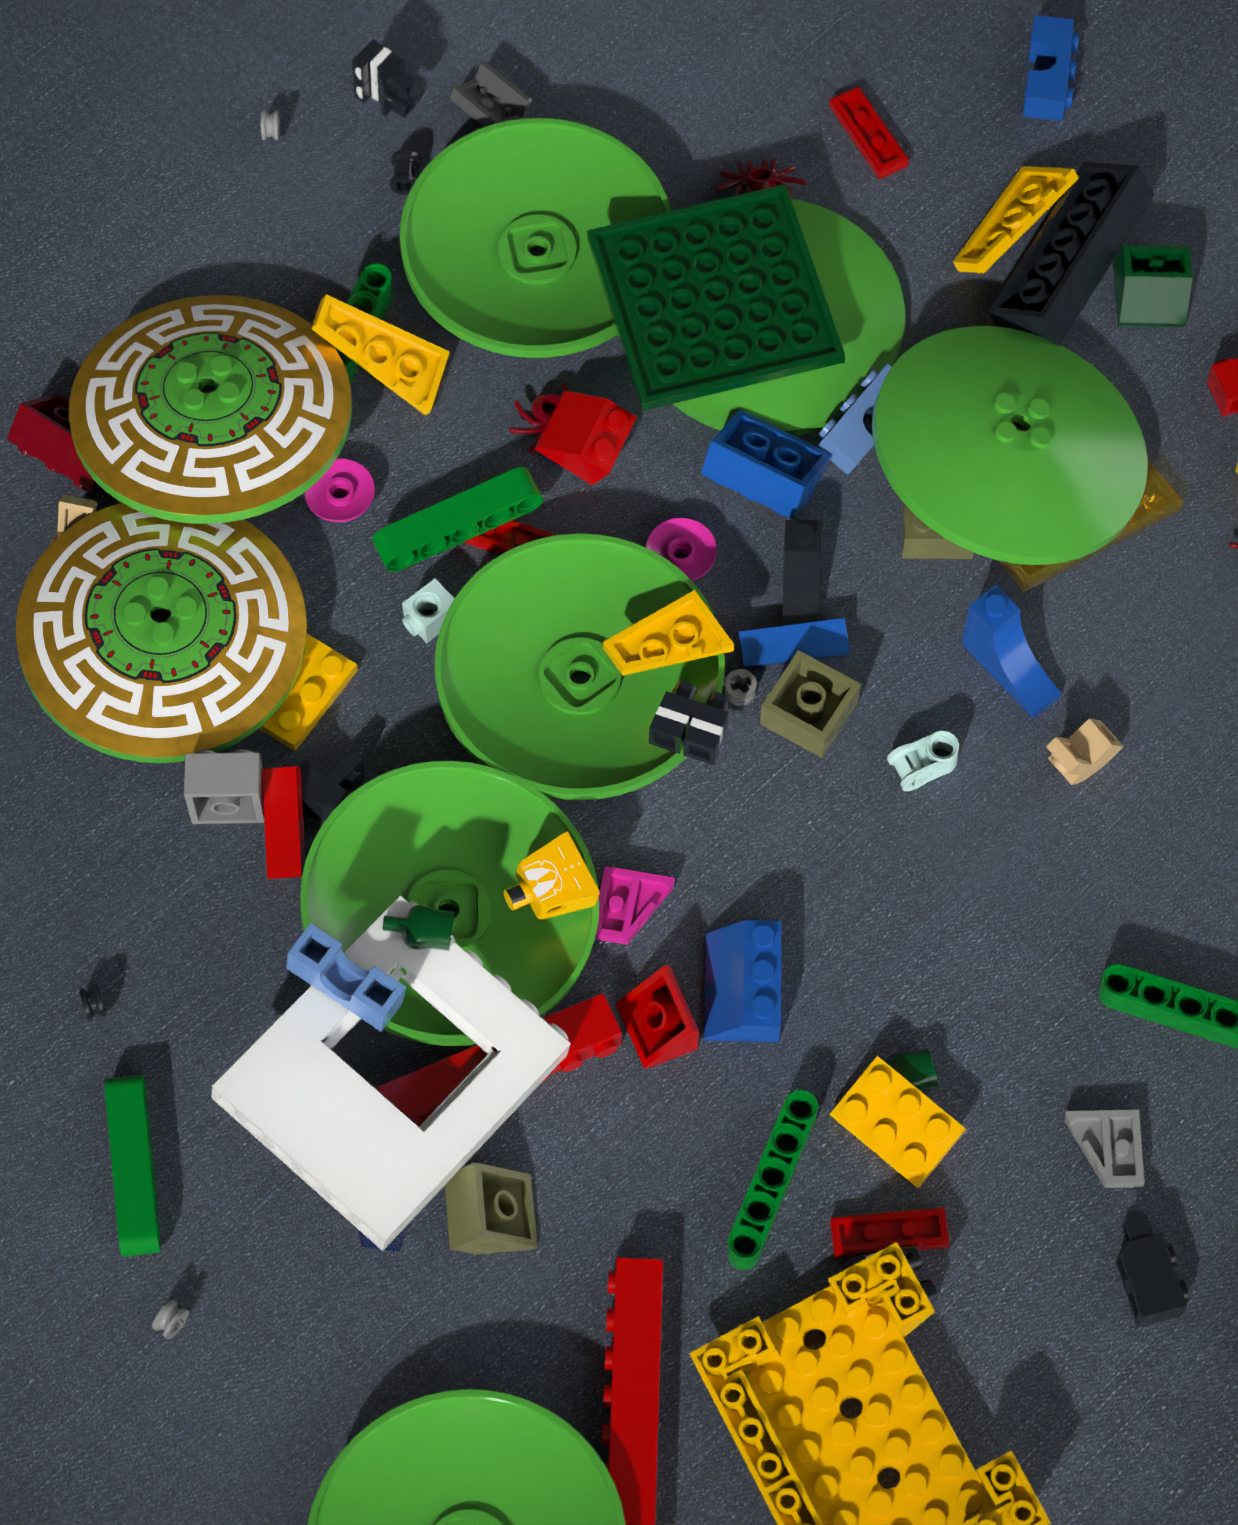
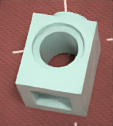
(430, 597)

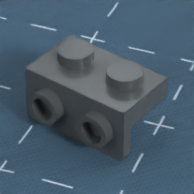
(491, 98)

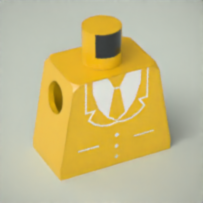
(553, 881)

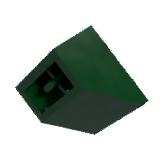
(1152, 285)

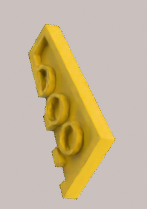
(1015, 211)
(385, 351)

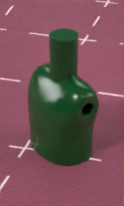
(423, 927)
(916, 1068)

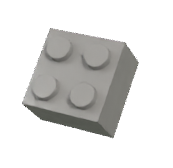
(224, 787)

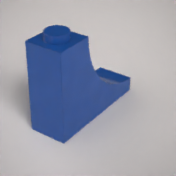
(998, 643)

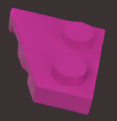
(628, 902)

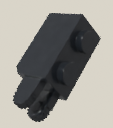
(1149, 1273)

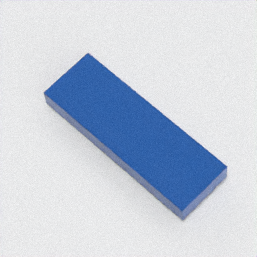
(781, 643)

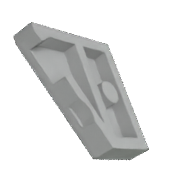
(1110, 1144)

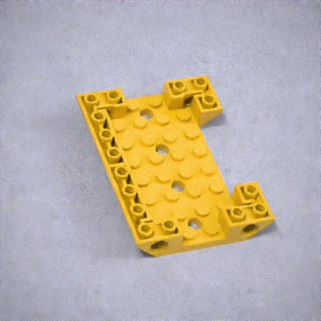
(825, 1467)

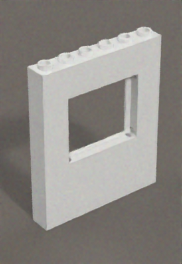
(346, 1133)

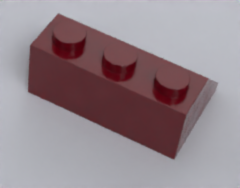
(44, 432)

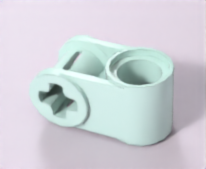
(919, 764)

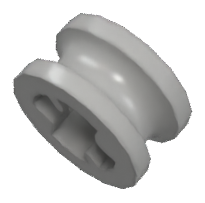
(270, 125)
(742, 677)
(170, 1319)

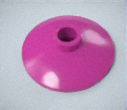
(347, 478)
(685, 537)

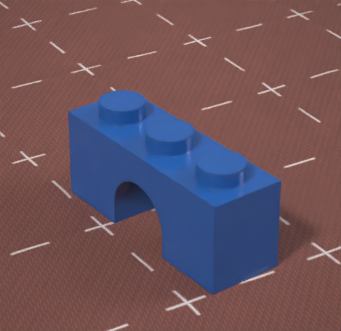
(1047, 90)

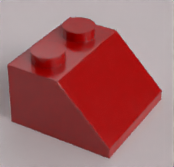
(585, 435)

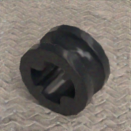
(92, 1002)

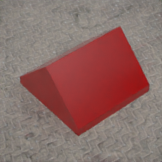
(659, 1019)

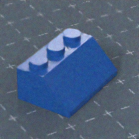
(765, 464)
(743, 982)

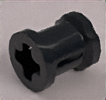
(405, 171)

